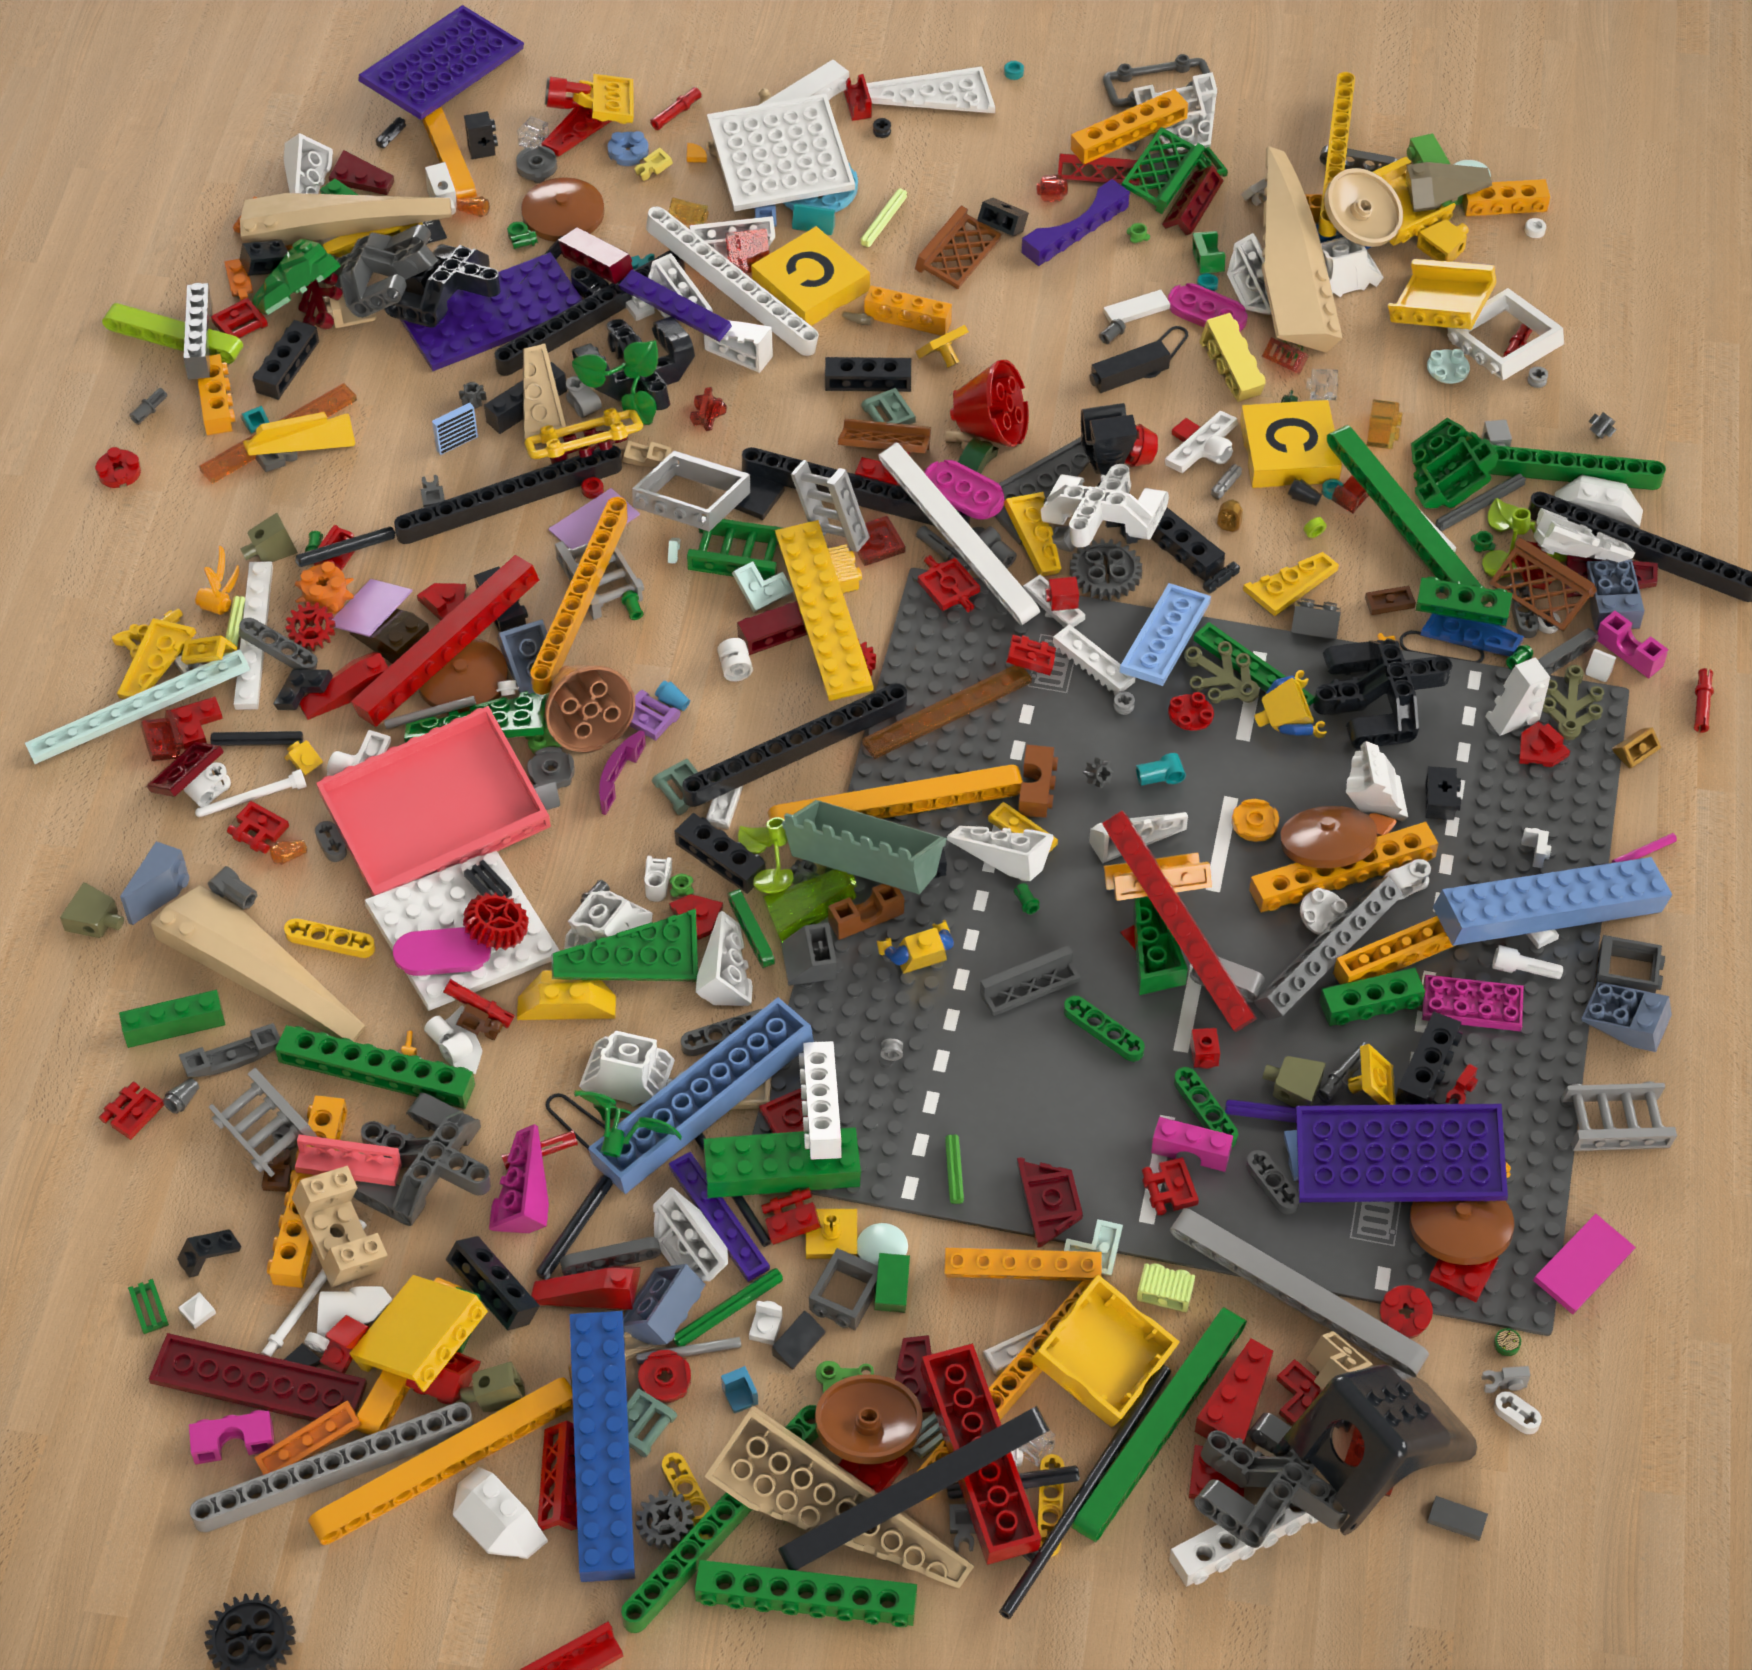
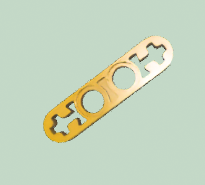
(328, 941)
(695, 1496)
(1047, 1504)

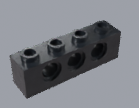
(285, 359)
(867, 374)
(1188, 546)
(733, 864)
(1439, 1029)
(493, 1282)

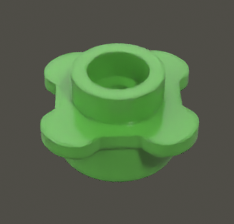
(1138, 233)
(681, 880)

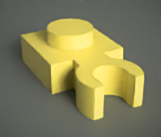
(655, 162)

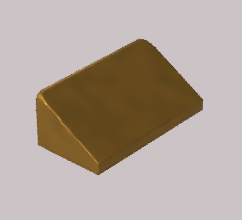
(1637, 747)

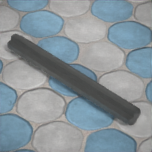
(1480, 502)

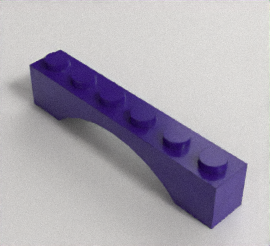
(1047, 242)

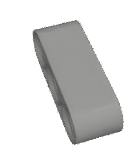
(1246, 979)

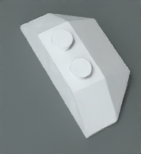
(715, 232)
(671, 275)
(1247, 275)
(1603, 497)
(688, 1236)
(496, 1516)

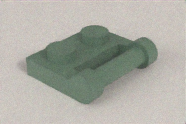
(892, 405)
(677, 773)
(640, 1410)

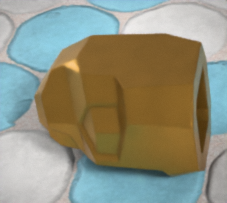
(1230, 516)

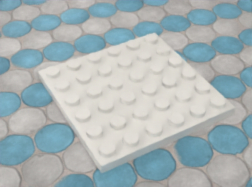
(780, 152)
(439, 904)

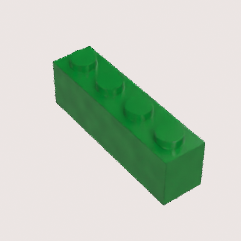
(172, 1018)

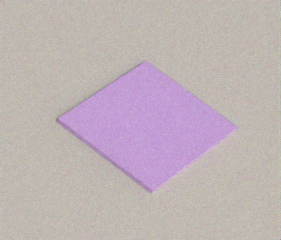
(370, 607)

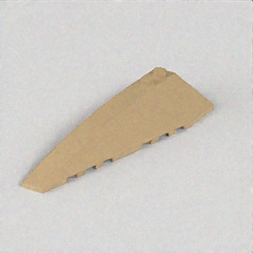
(329, 215)
(240, 950)
(796, 1483)

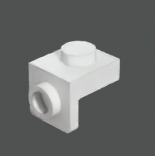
(1538, 839)

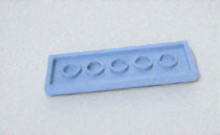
(1165, 634)

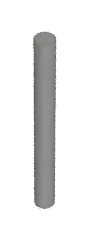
(430, 712)
(695, 1349)

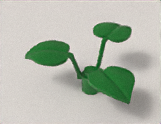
(640, 360)
(614, 1137)

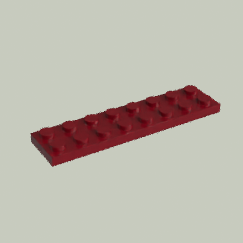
(253, 1379)

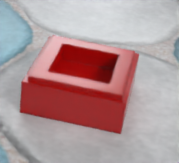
(1185, 429)

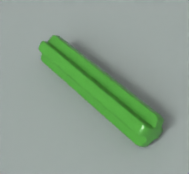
(954, 1169)

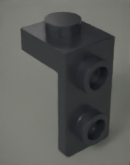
(205, 1246)

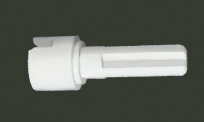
(1509, 960)

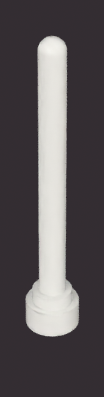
(295, 780)

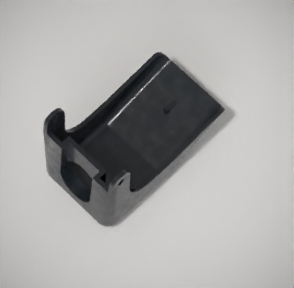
(1401, 1429)

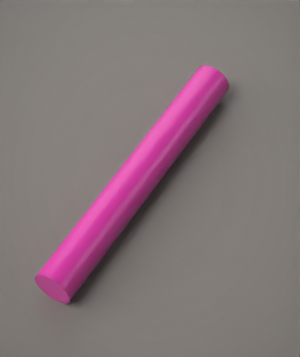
(1647, 849)

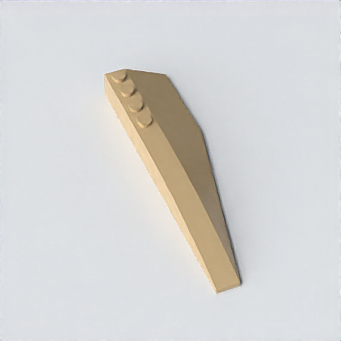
(1295, 262)

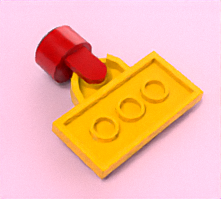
(606, 95)

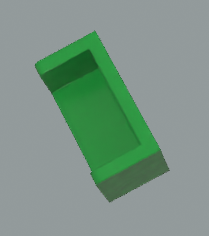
(1207, 253)
(892, 1282)

